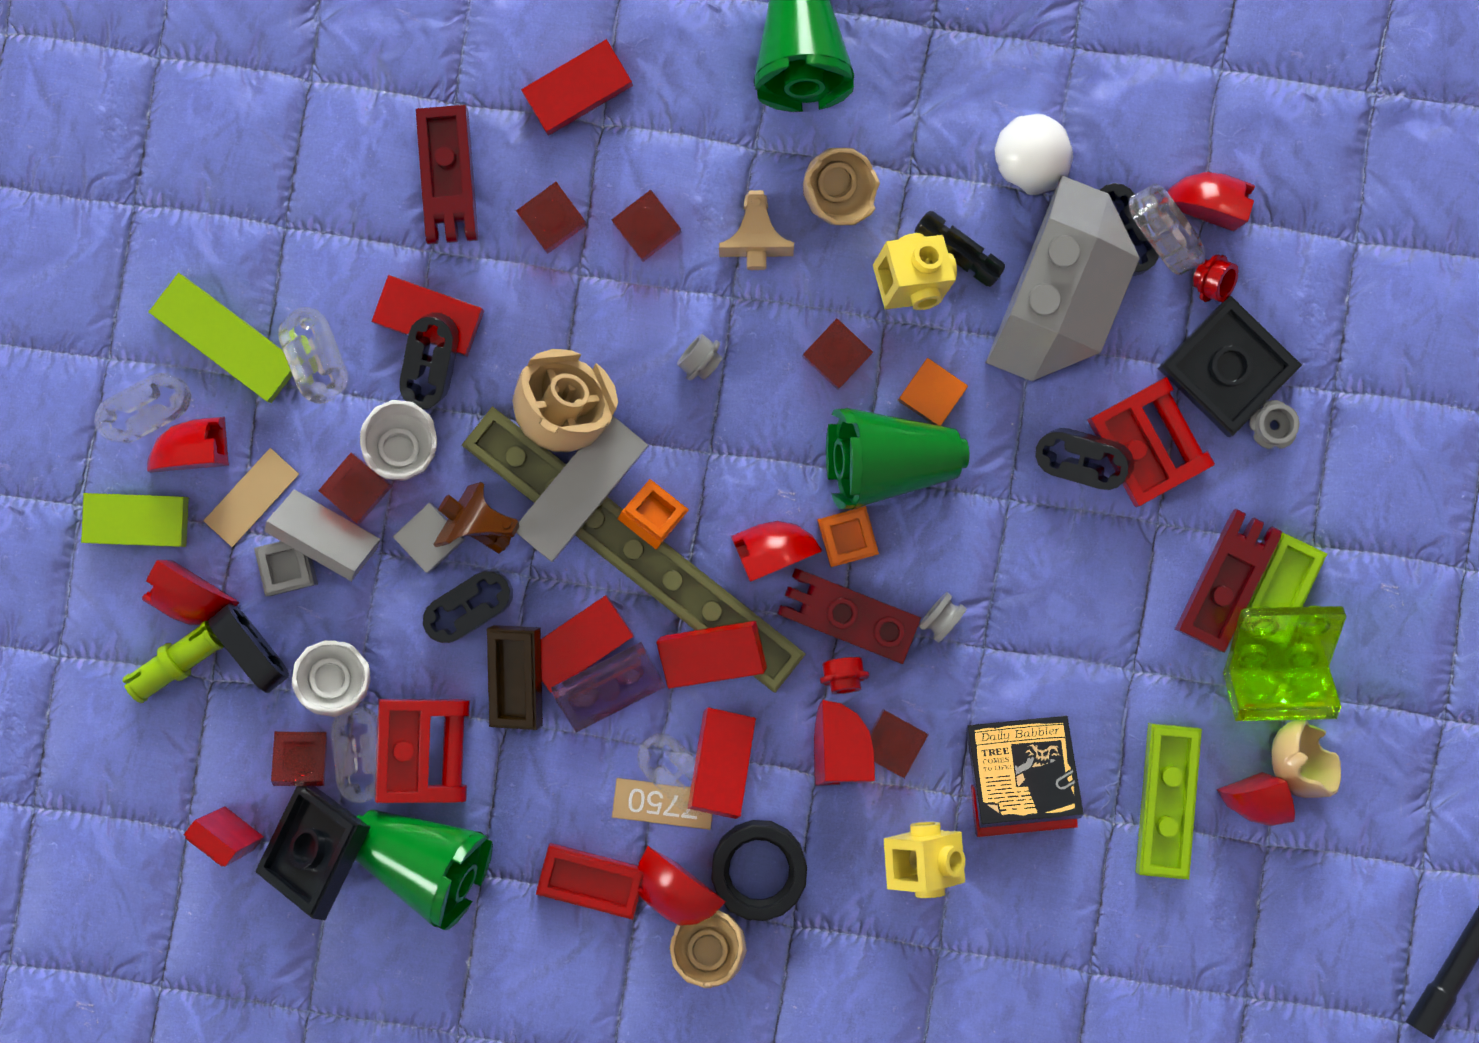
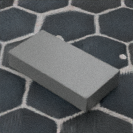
(322, 535)

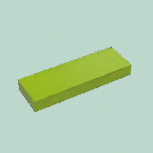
(223, 337)
(1168, 801)

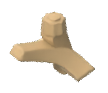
(756, 235)

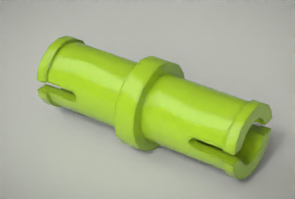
(172, 663)

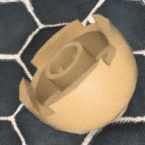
(563, 401)

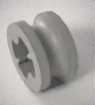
(942, 617)

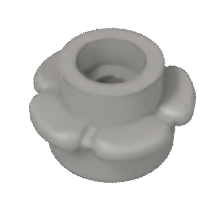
(700, 358)
(1287, 425)

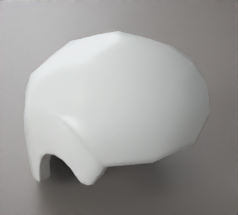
(1034, 153)
(398, 440)
(331, 678)

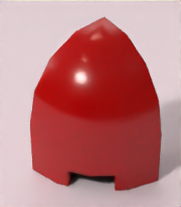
(1214, 199)
(190, 446)
(773, 547)
(183, 594)
(841, 746)
(1260, 799)
(675, 891)

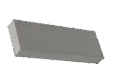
(580, 489)

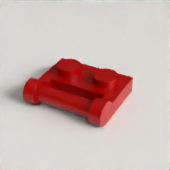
(1153, 468)
(405, 747)

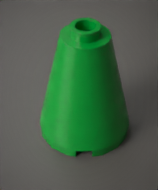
(802, 57)
(889, 456)
(425, 863)

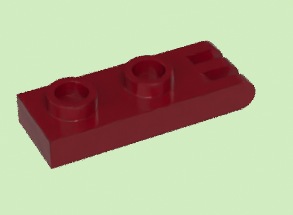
(446, 172)
(1227, 582)
(852, 617)

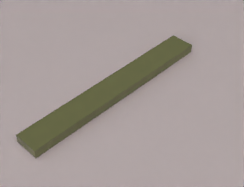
(659, 572)

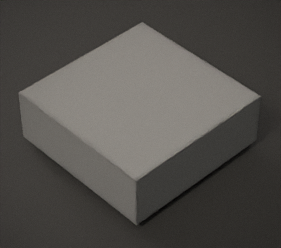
(419, 536)
(284, 569)

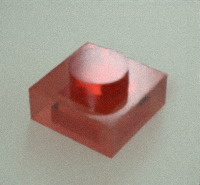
(551, 217)
(646, 225)
(837, 354)
(355, 488)
(896, 743)
(299, 759)

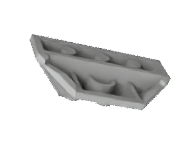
(1067, 285)

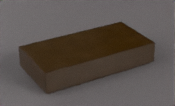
(514, 677)

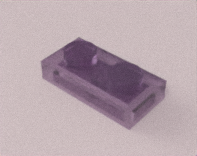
(608, 687)

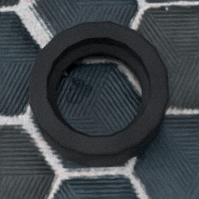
(756, 908)

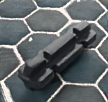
(965, 250)

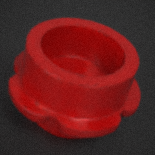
(1215, 278)
(844, 674)

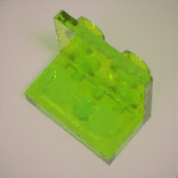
(1283, 663)

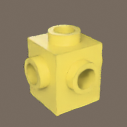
(914, 271)
(924, 860)

